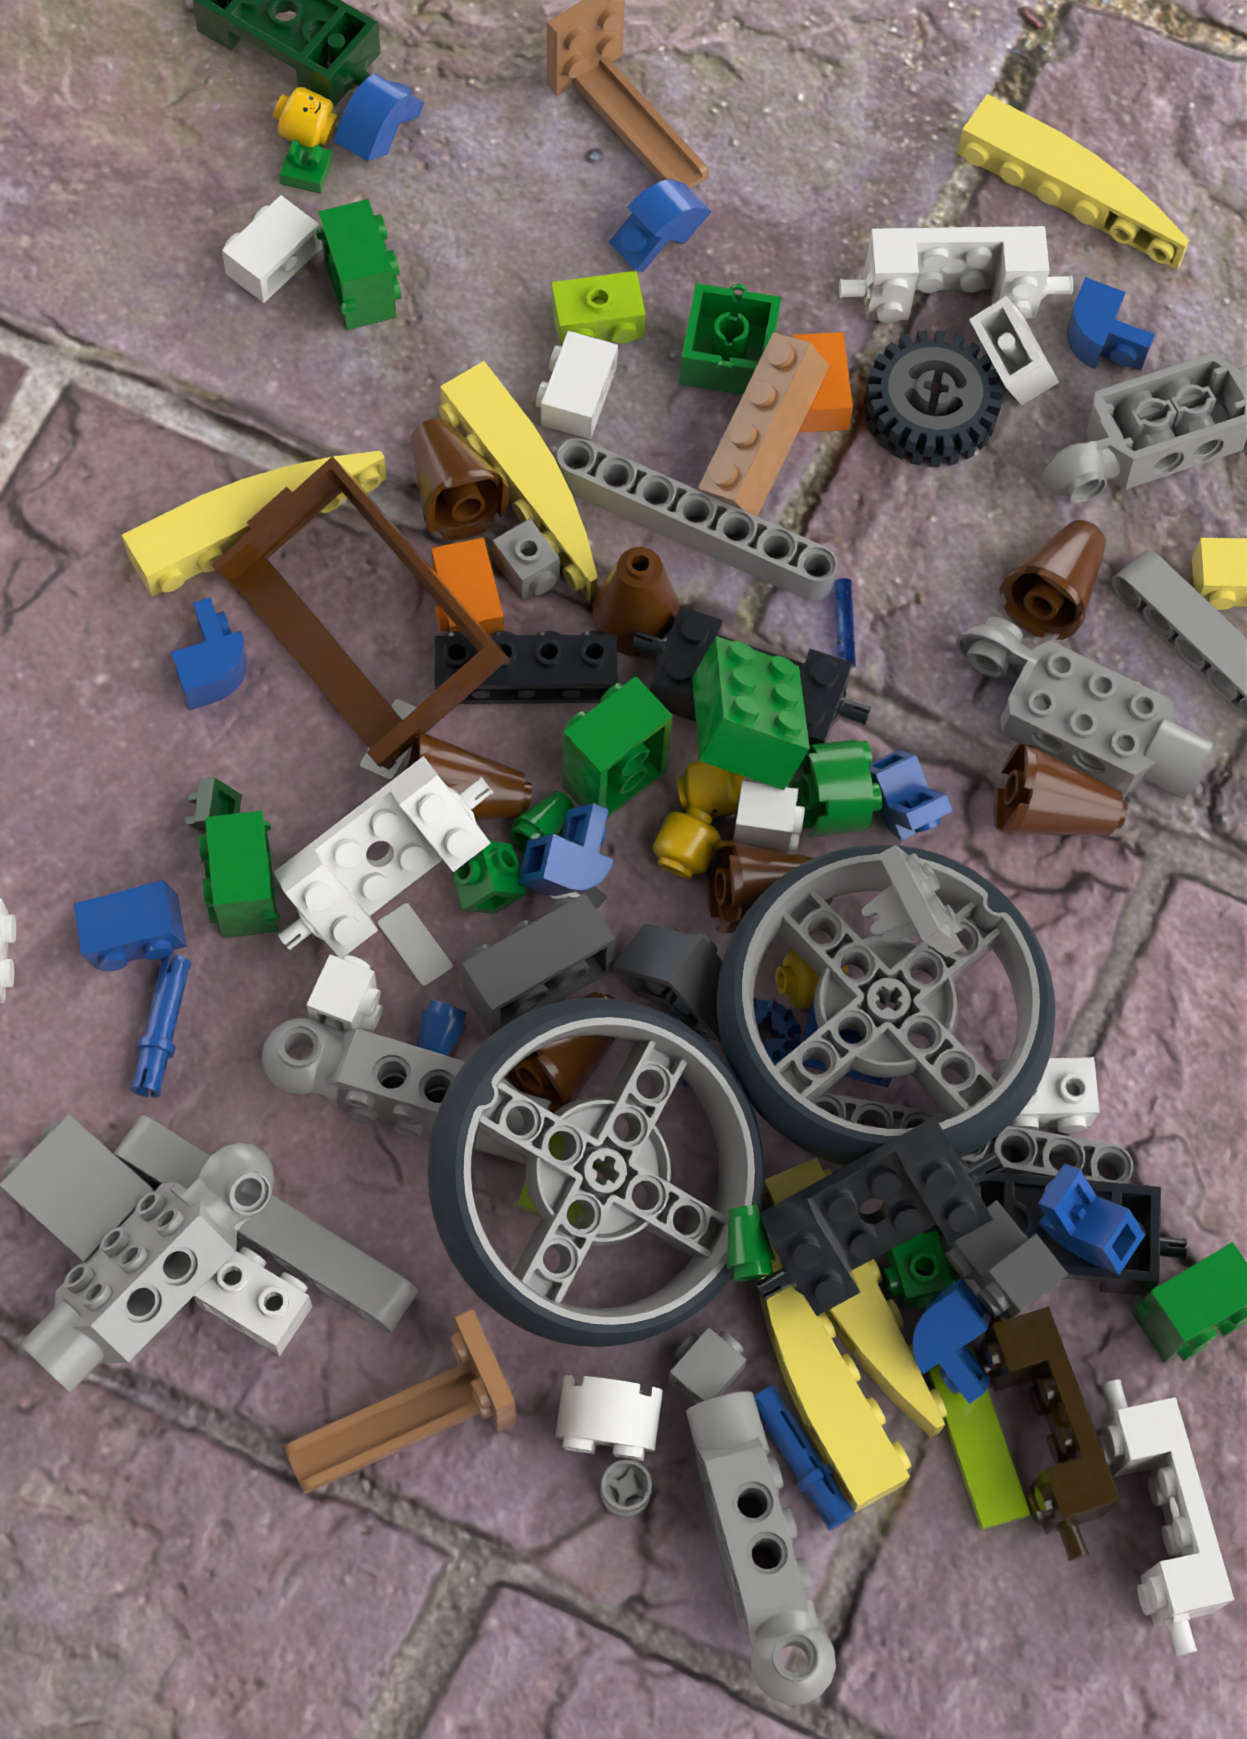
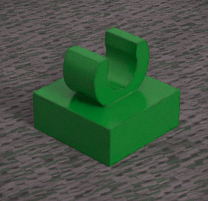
(306, 167)

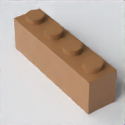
(765, 423)

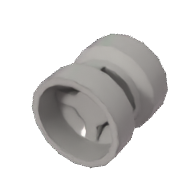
(628, 1479)

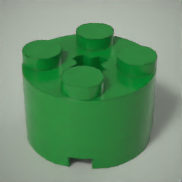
(837, 788)

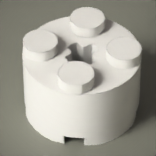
(609, 1416)

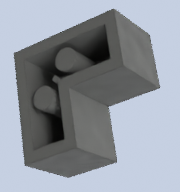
(677, 972)
(1005, 1264)

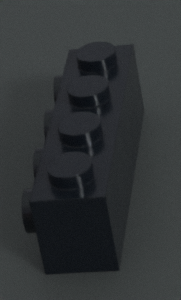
(541, 668)

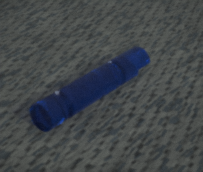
(845, 620)

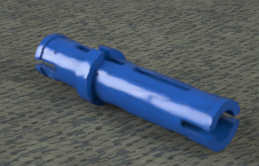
(157, 1043)
(813, 1476)

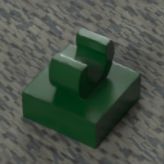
(212, 799)

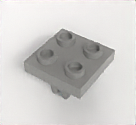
(912, 906)

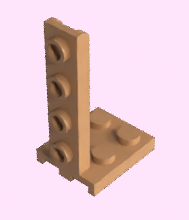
(581, 55)
(410, 1415)

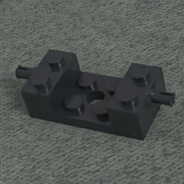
(687, 642)
(1020, 1199)
(827, 1237)

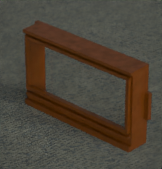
(312, 644)

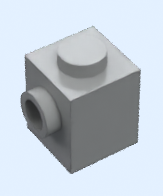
(526, 560)
(706, 1365)

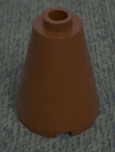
(455, 482)
(1056, 581)
(635, 598)
(462, 768)
(1054, 798)
(742, 876)
(561, 1068)

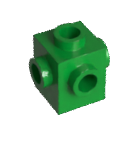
(489, 879)
(918, 1256)

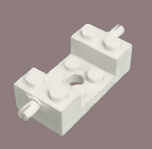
(958, 258)
(341, 888)
(1196, 1579)

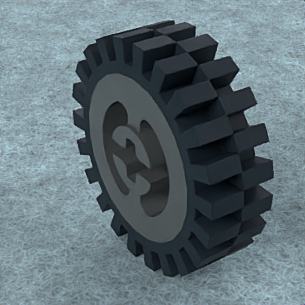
(965, 401)

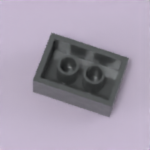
(538, 962)

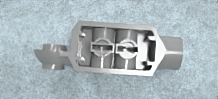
(1155, 428)
(1086, 712)
(359, 1070)
(150, 1266)
(767, 1601)

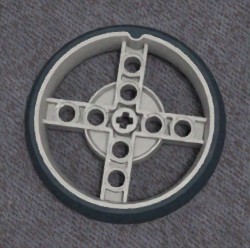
(798, 907)
(481, 1102)

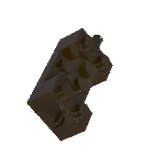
(1081, 1486)

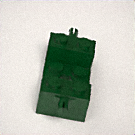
(324, 41)

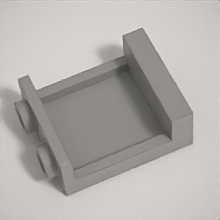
(74, 1187)

